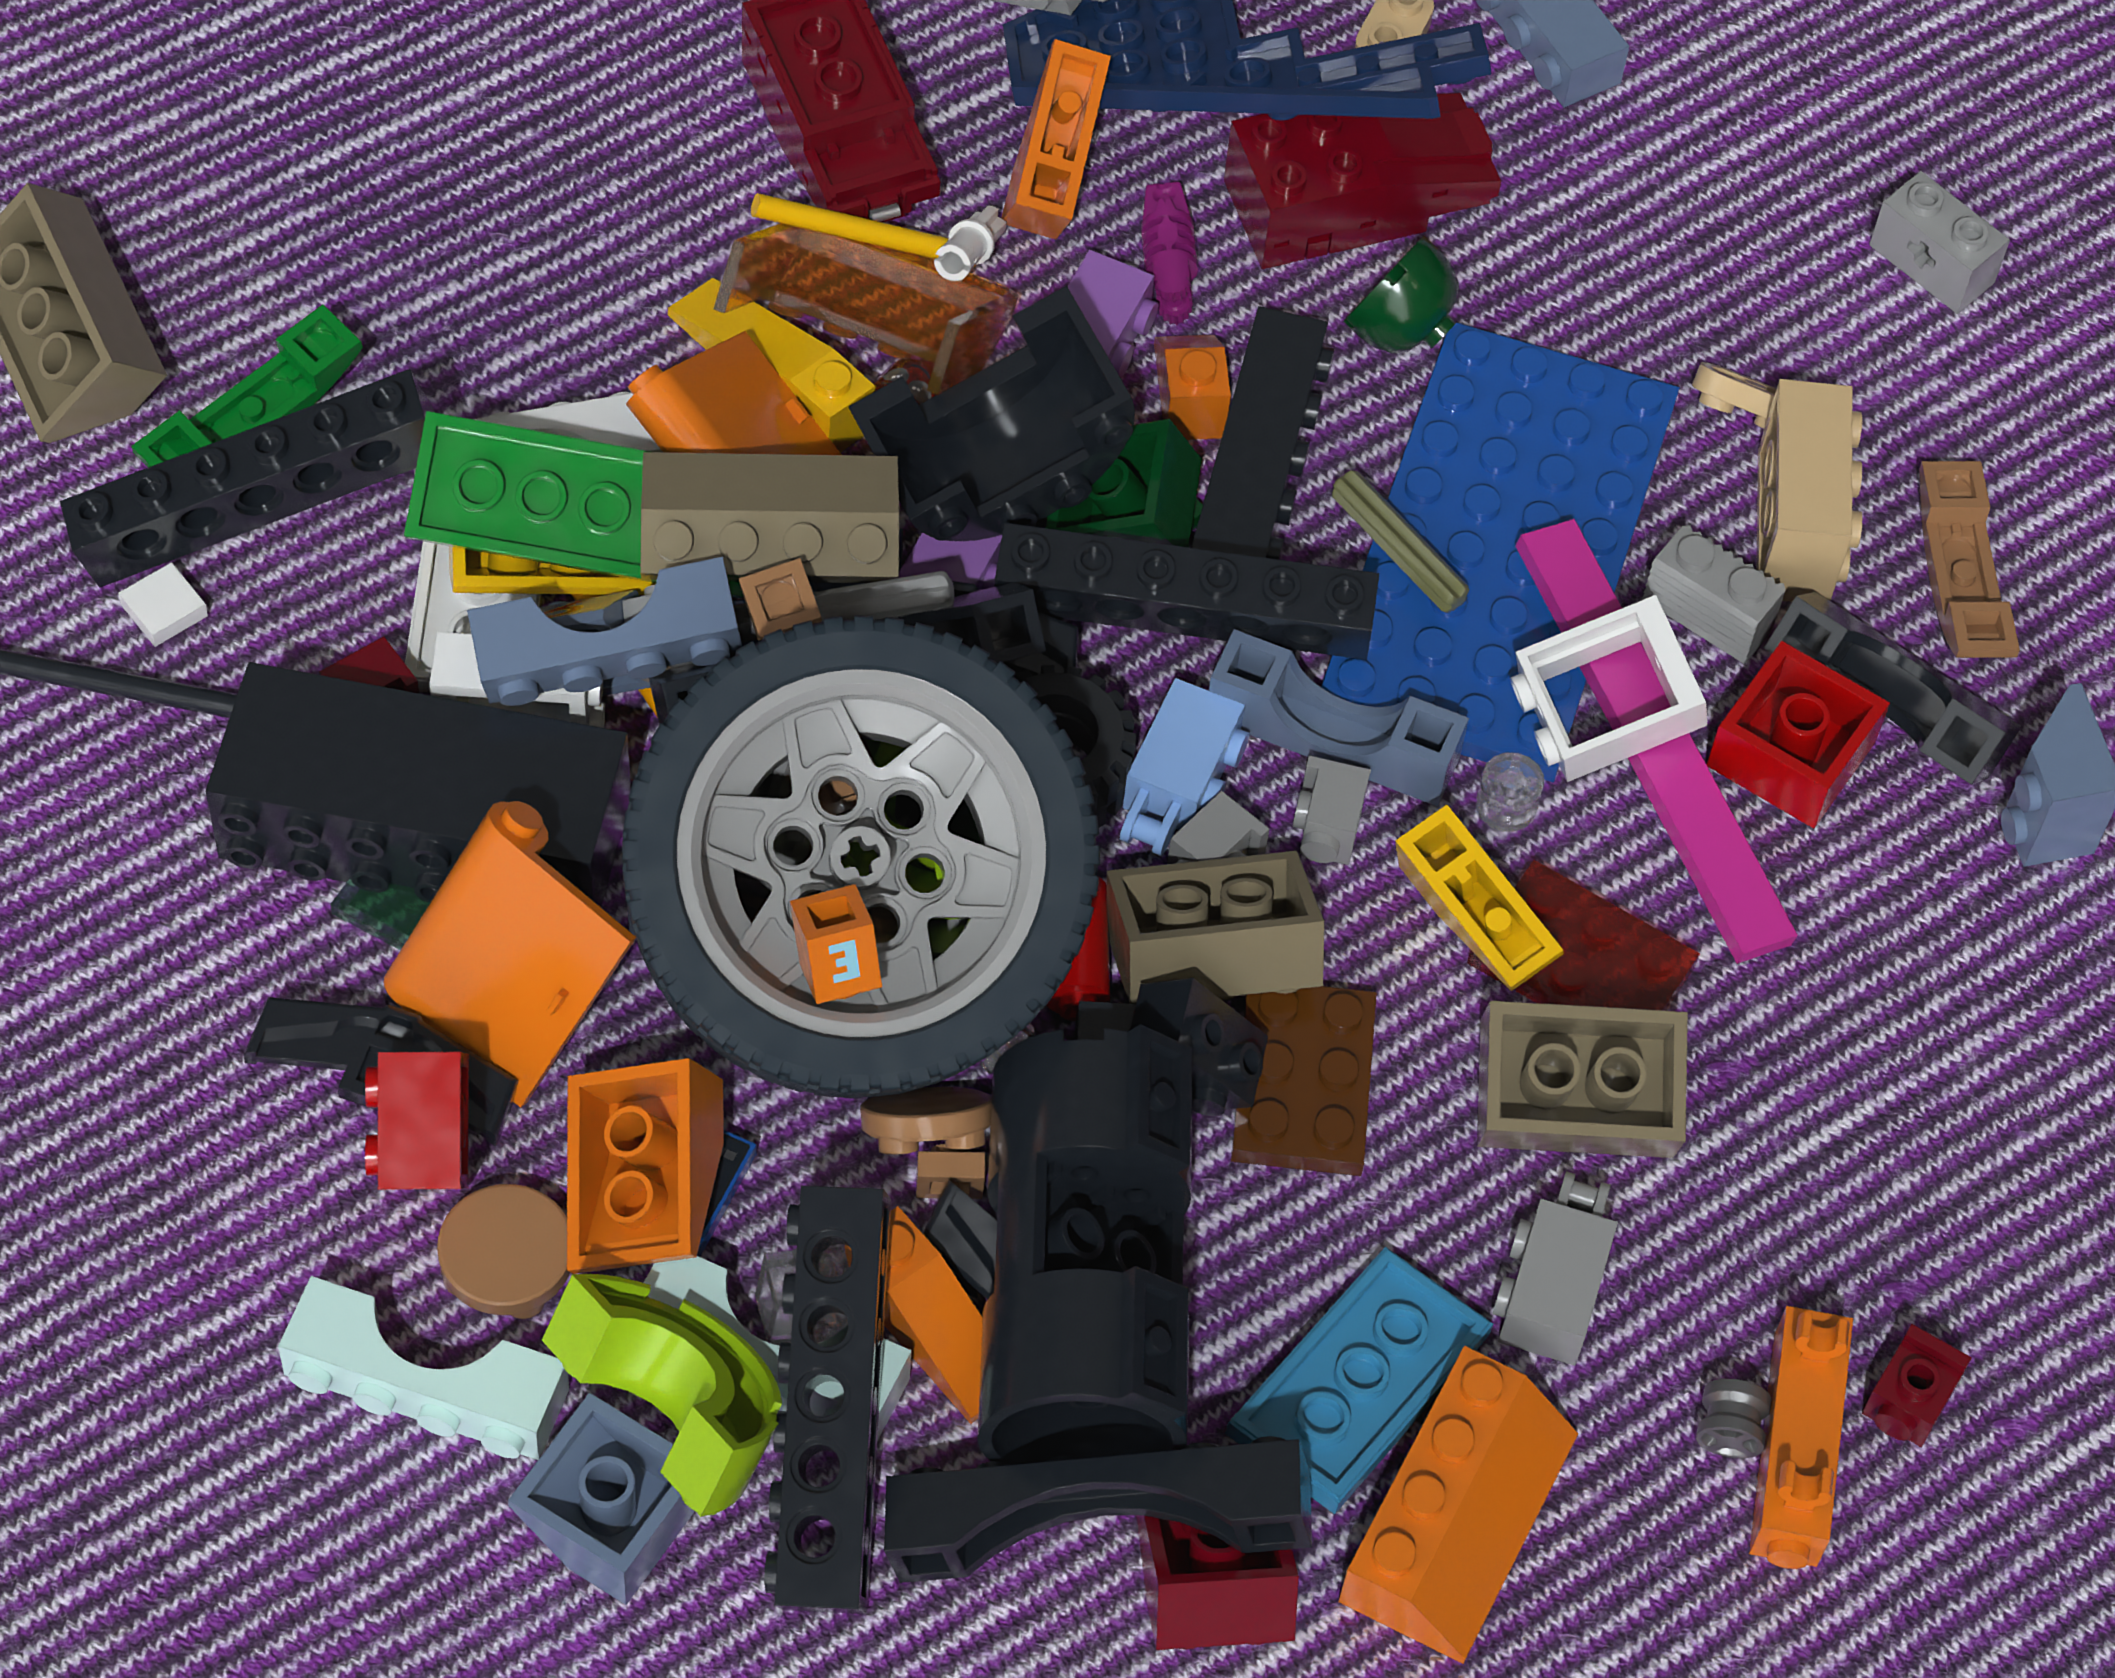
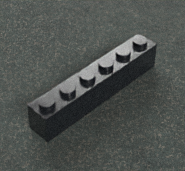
(1264, 434)

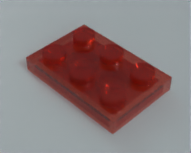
(1607, 951)

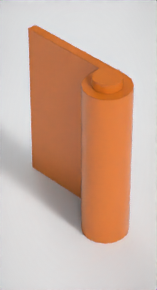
(725, 404)
(508, 951)

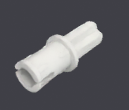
(969, 244)

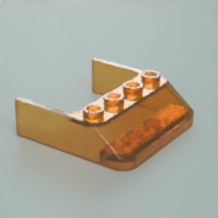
(872, 294)

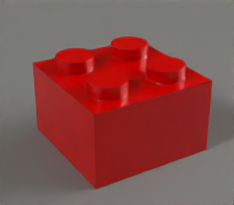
(1797, 734)
(420, 1120)

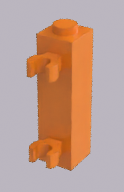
(1801, 1438)

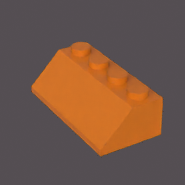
(1460, 1507)

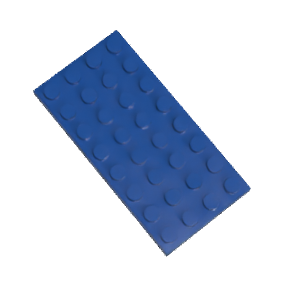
(1499, 451)

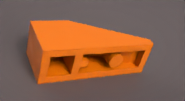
(1056, 141)
(932, 1314)

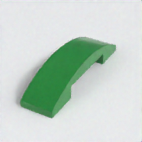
(307, 365)

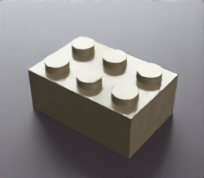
(1222, 921)
(1582, 1079)

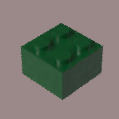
(1143, 493)

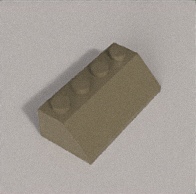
(68, 319)
(770, 511)

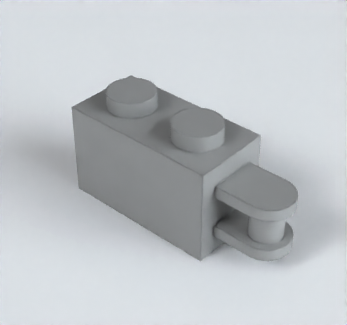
(1558, 1274)

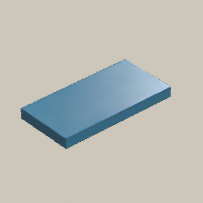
(1362, 1375)

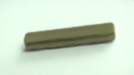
(1400, 541)

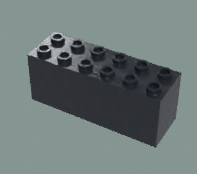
(397, 781)

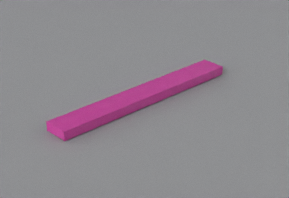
(1672, 772)

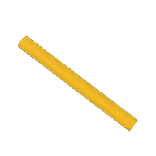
(846, 226)

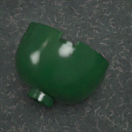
(1409, 302)

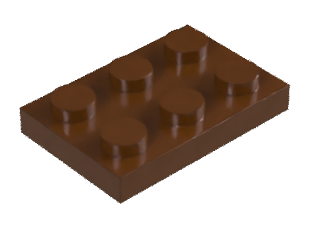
(1312, 1082)

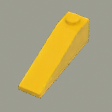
(809, 367)

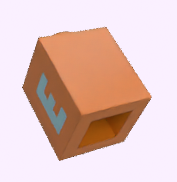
(836, 944)

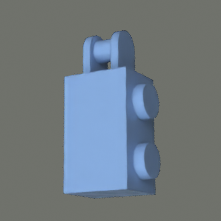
(1181, 763)

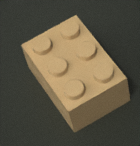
(1808, 487)

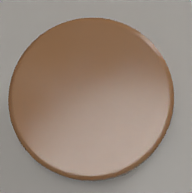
(927, 1115)
(504, 1250)

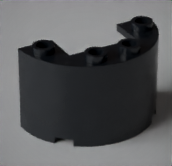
(1009, 437)

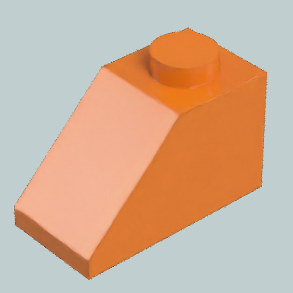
(1193, 384)

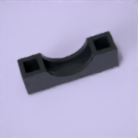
(1927, 705)

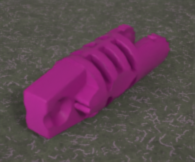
(1169, 249)

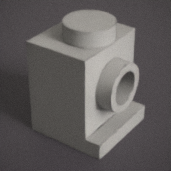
(1330, 809)
(1219, 832)

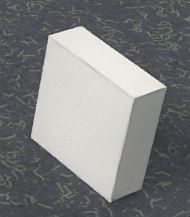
(163, 604)

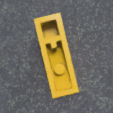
(1475, 898)

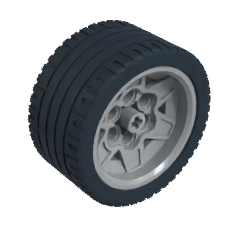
(966, 737)

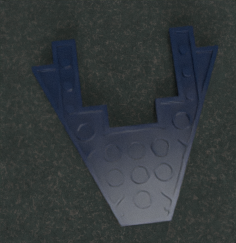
(1193, 60)

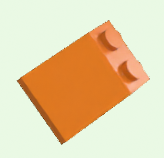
(640, 1163)

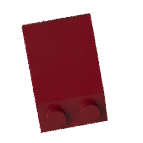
(1212, 1593)

